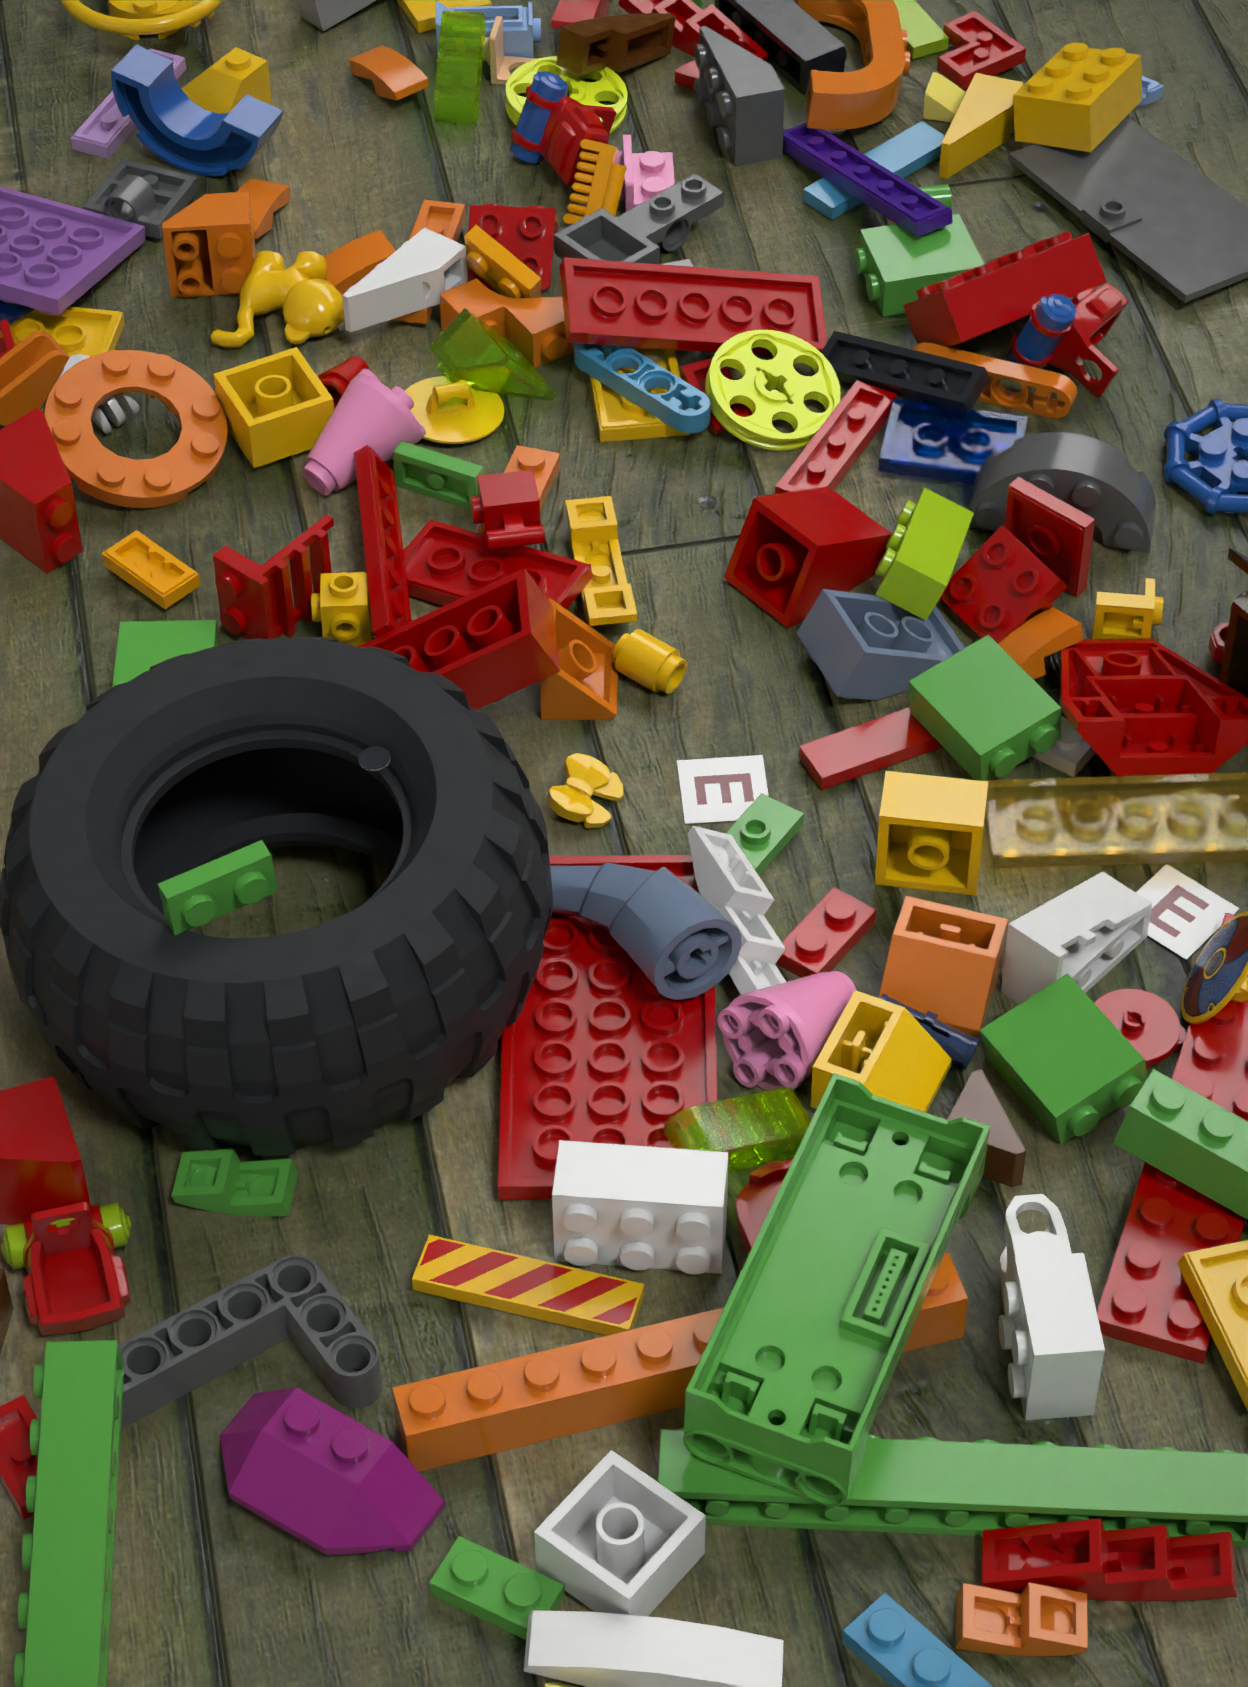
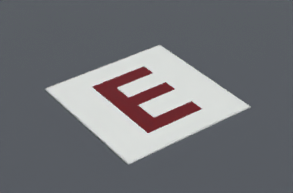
(720, 787)
(1182, 911)

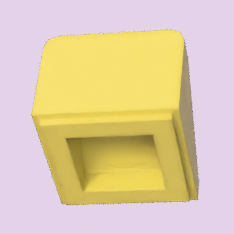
(941, 99)

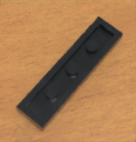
(906, 371)

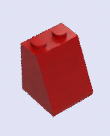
(36, 495)
(799, 547)
(37, 1153)

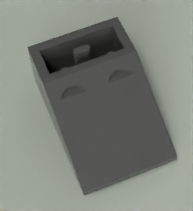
(740, 99)

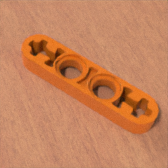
(994, 393)

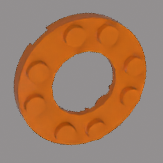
(122, 479)

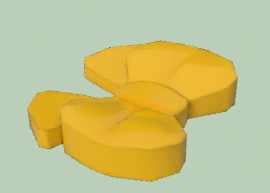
(585, 778)

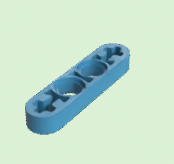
(681, 407)

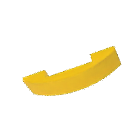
(595, 542)

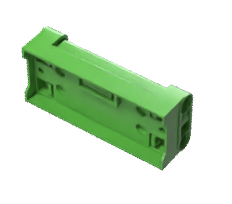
(832, 1292)

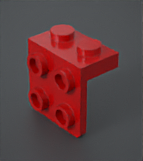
(523, 232)

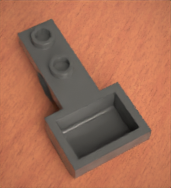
(634, 234)

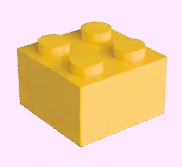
(274, 406)
(930, 832)

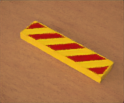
(527, 1286)

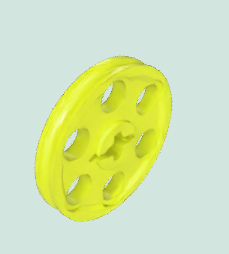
(607, 88)
(772, 374)

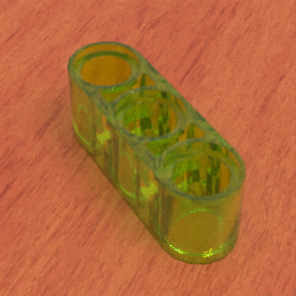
(459, 67)
(748, 1127)

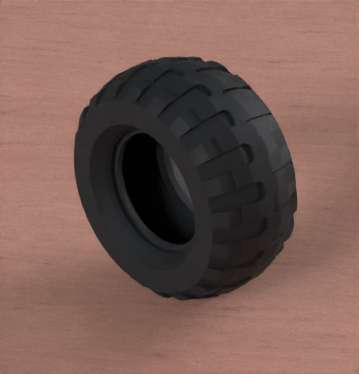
(305, 1027)

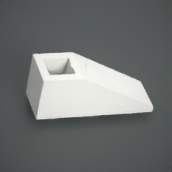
(406, 280)

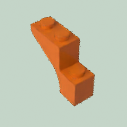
(529, 323)
(29, 375)

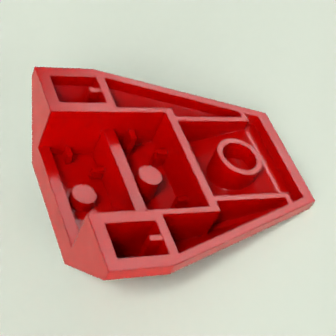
(1150, 708)

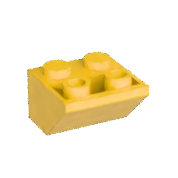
(884, 1052)

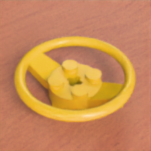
(144, 17)

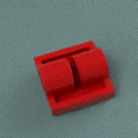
(1001, 587)

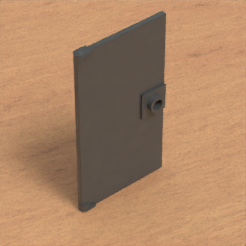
(1148, 207)

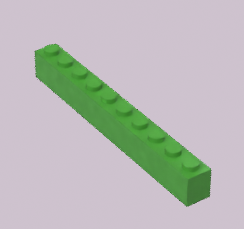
(984, 1486)

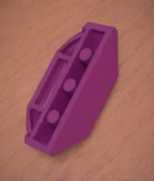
(325, 1476)

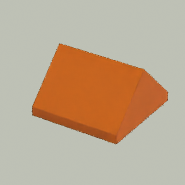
(587, 675)

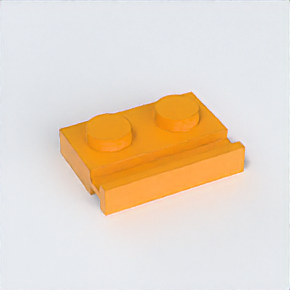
(499, 266)

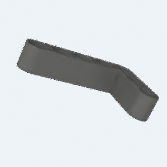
(231, 1339)

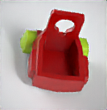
(71, 1265)

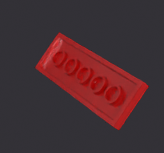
(685, 305)

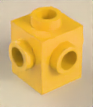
(343, 607)

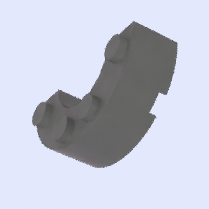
(1078, 472)

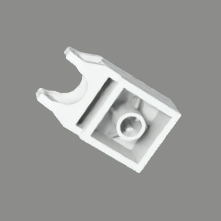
(1048, 1317)

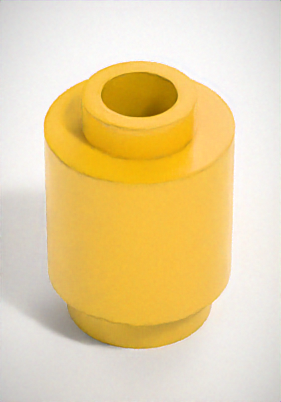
(649, 661)

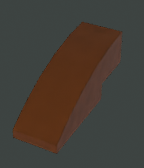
(615, 42)

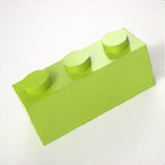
(922, 552)

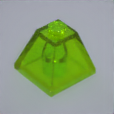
(487, 360)

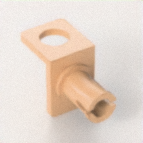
(494, 55)

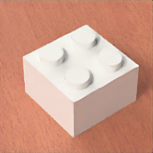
(620, 1540)

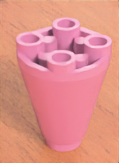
(363, 416)
(783, 1028)

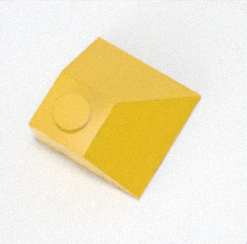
(229, 80)

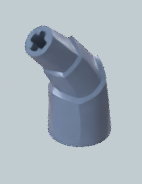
(656, 919)

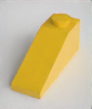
(980, 123)

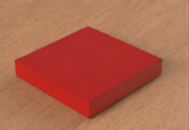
(1052, 532)

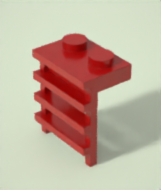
(258, 598)

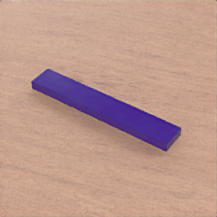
(866, 180)

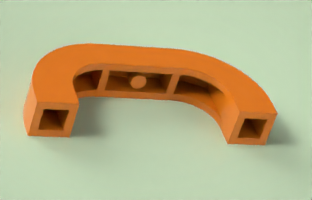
(866, 94)

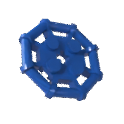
(1216, 473)

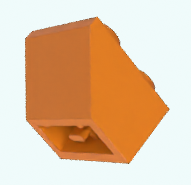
(210, 245)
(945, 962)

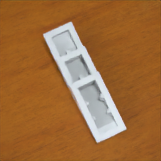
(740, 895)
(647, 1652)

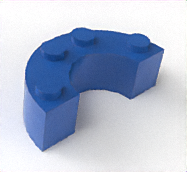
(181, 129)

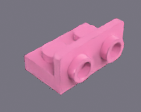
(645, 174)

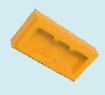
(151, 569)

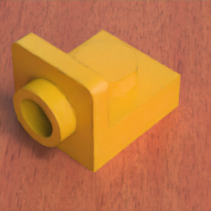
(1127, 614)

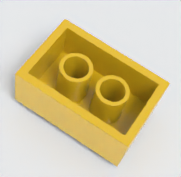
(1078, 97)

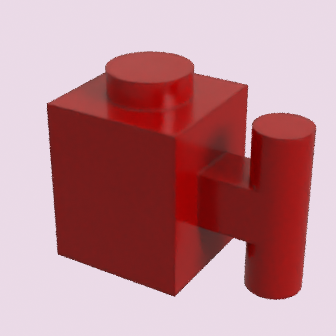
(508, 509)

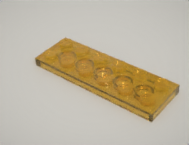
(1117, 820)

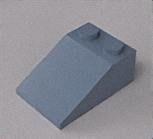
(872, 645)

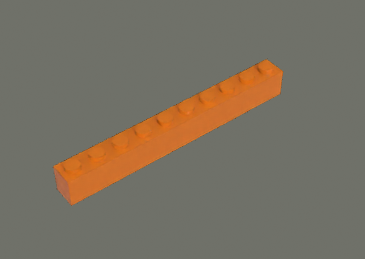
(594, 1383)

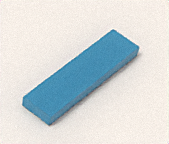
(900, 155)

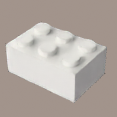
(640, 1207)

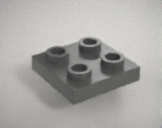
(143, 195)

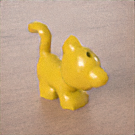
(308, 301)

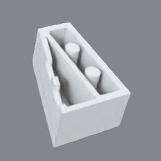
(1074, 934)

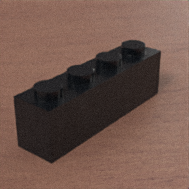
(789, 36)

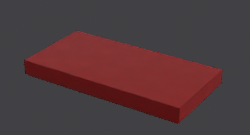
(453, 562)

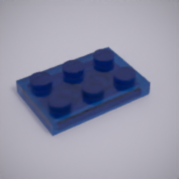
(944, 442)

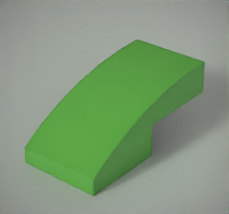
(225, 1185)

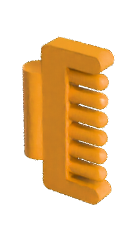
(605, 182)

